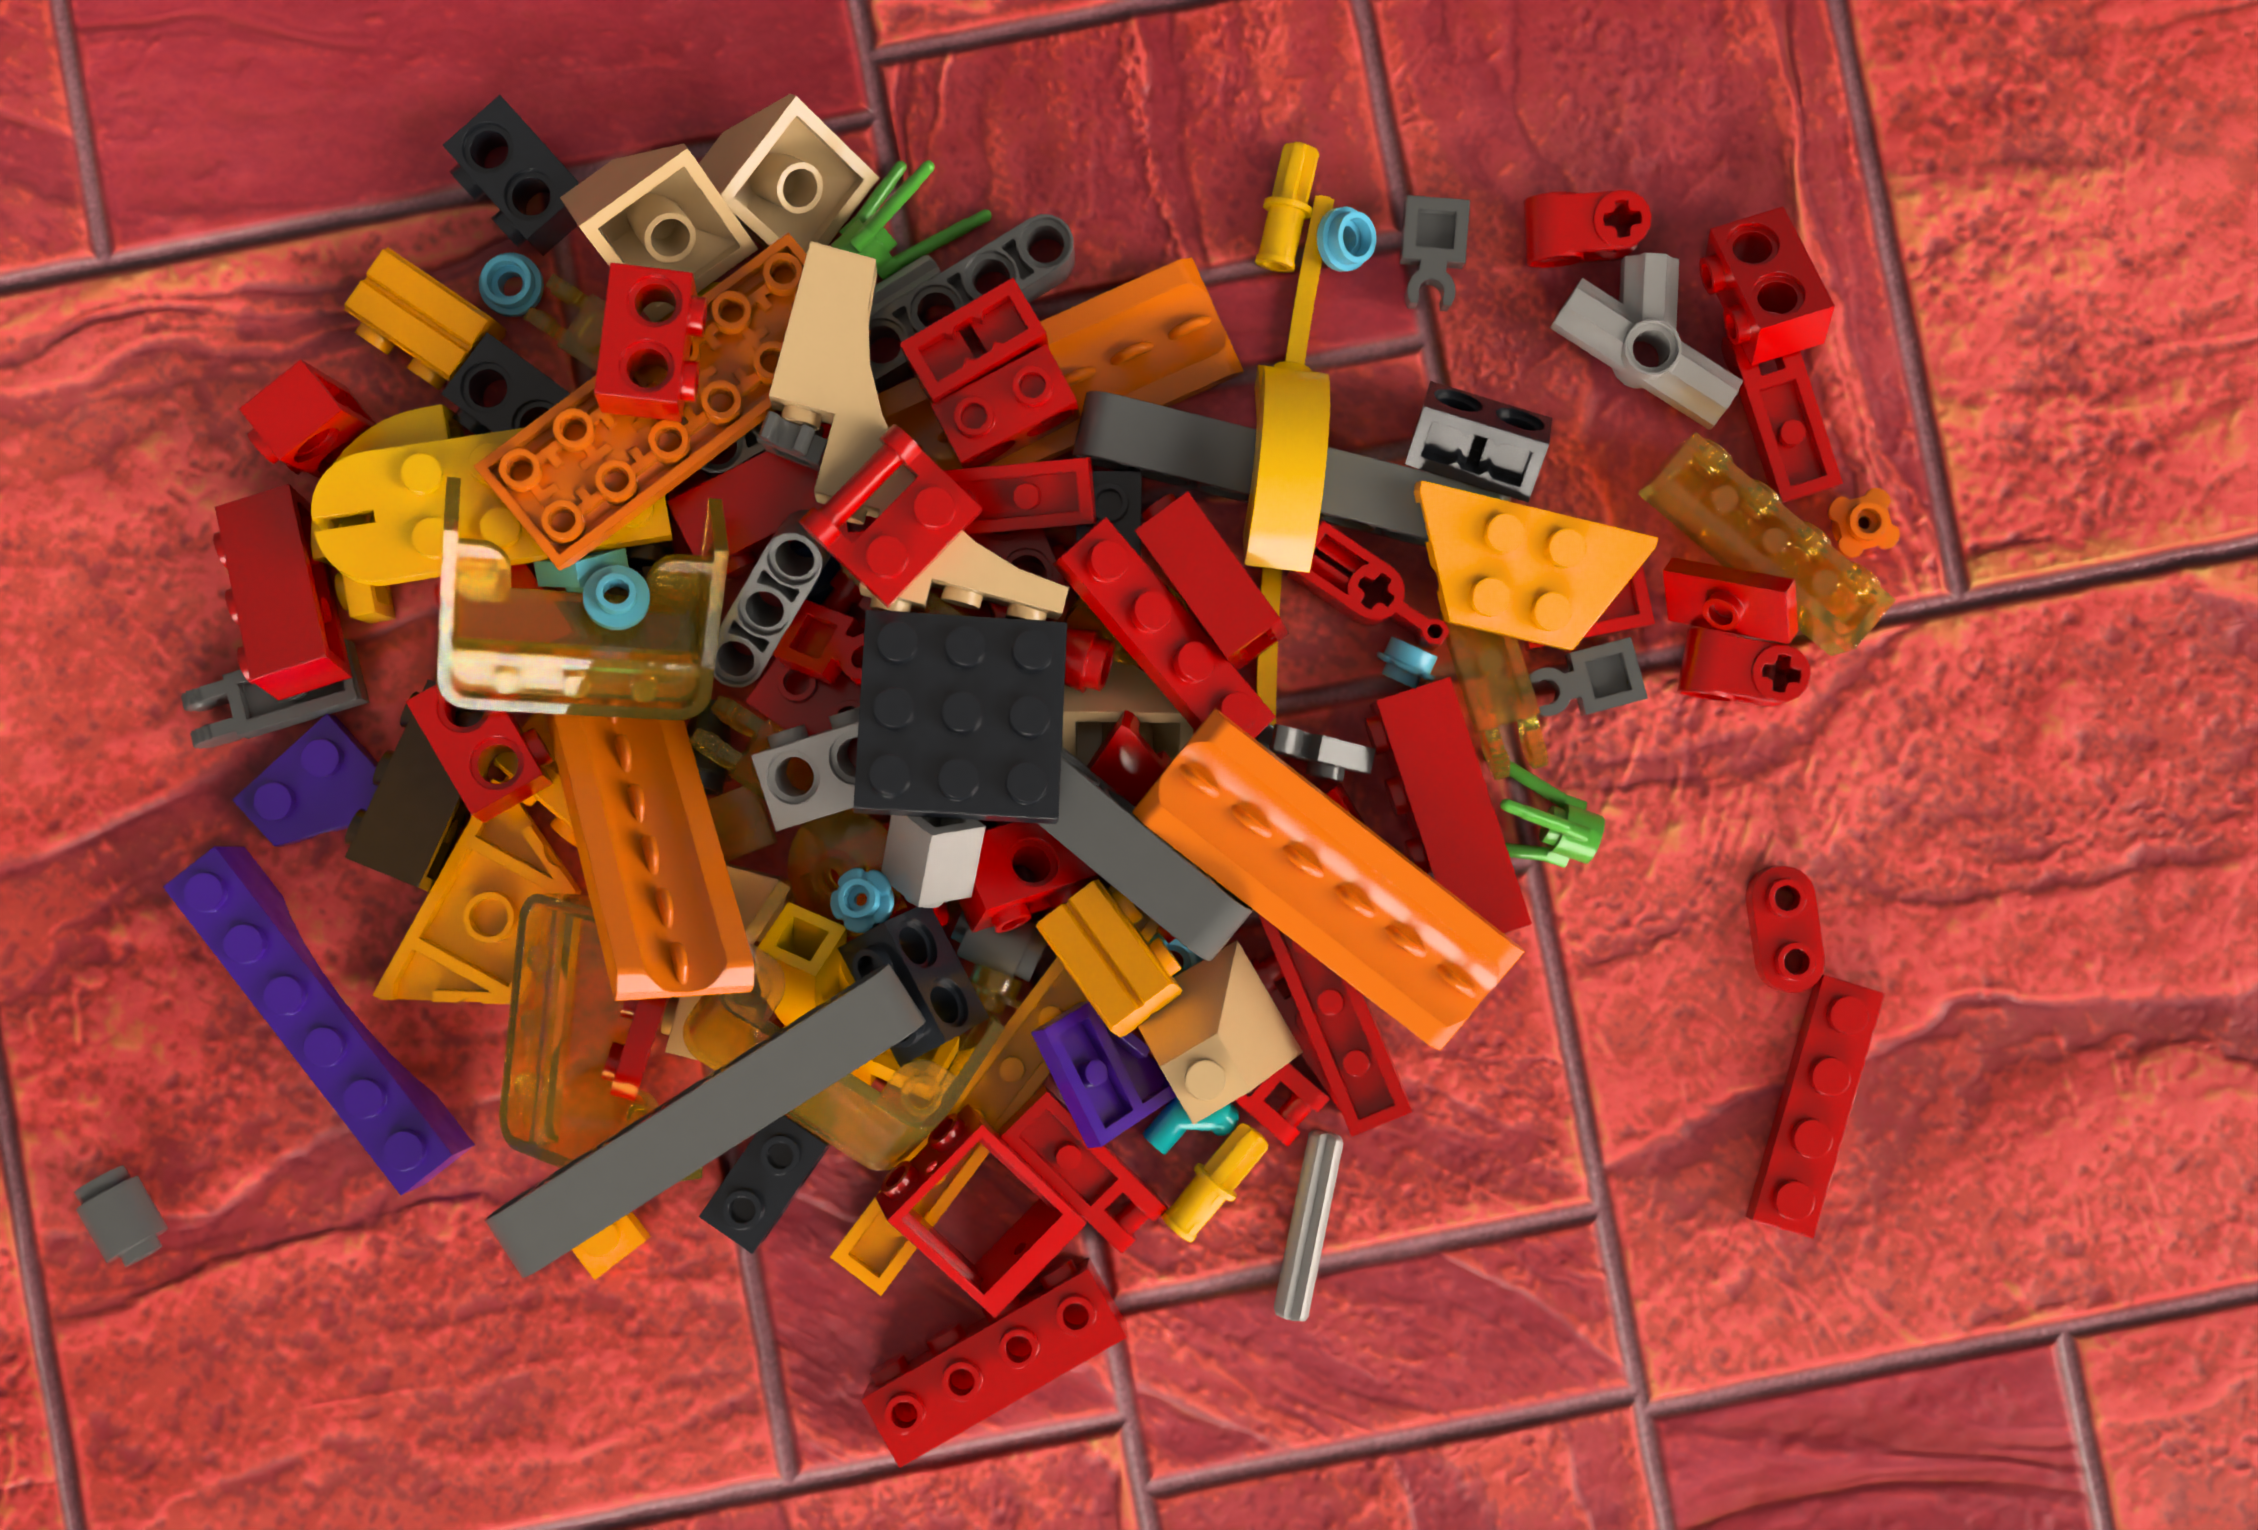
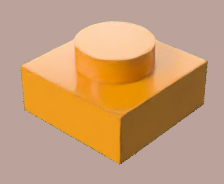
(611, 1245)

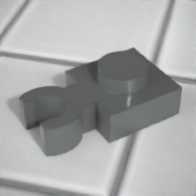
(1433, 240)
(792, 441)
(1596, 677)
(1325, 755)

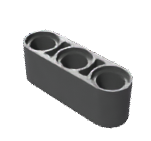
(757, 622)

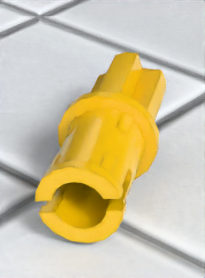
(1287, 207)
(1215, 1181)

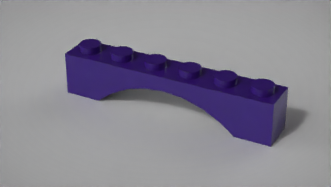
(261, 948)

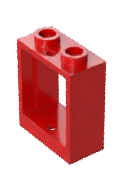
(1210, 579)
(1018, 1253)

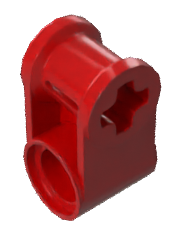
(1572, 229)
(1730, 668)

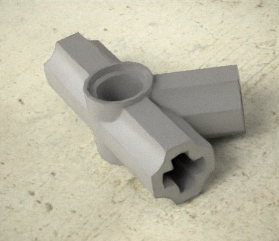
(1647, 314)

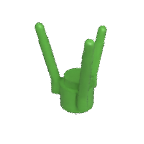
(869, 238)
(1567, 830)

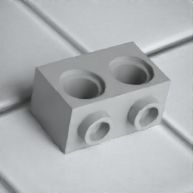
(829, 760)

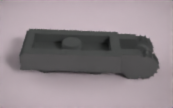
(260, 713)

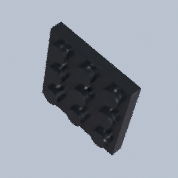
(960, 717)

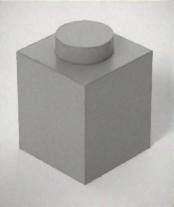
(932, 858)

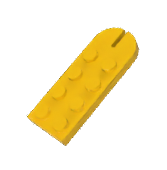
(408, 502)

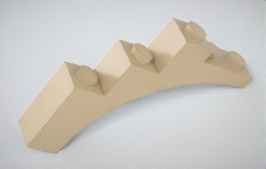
(829, 380)

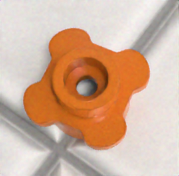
(1845, 527)

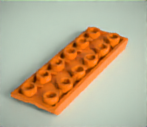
(1138, 341)
(591, 472)
(650, 858)
(1326, 880)

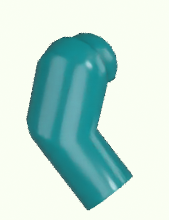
(1174, 1122)

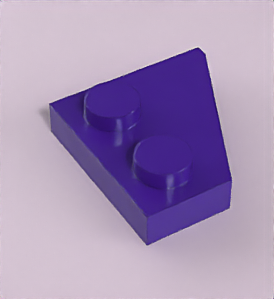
(311, 786)
(1101, 1077)

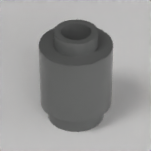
(1007, 952)
(120, 1216)

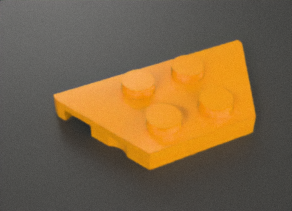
(1524, 566)
(469, 921)

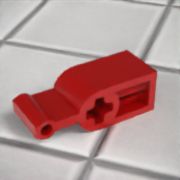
(1342, 565)

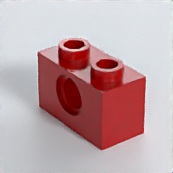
(1007, 900)

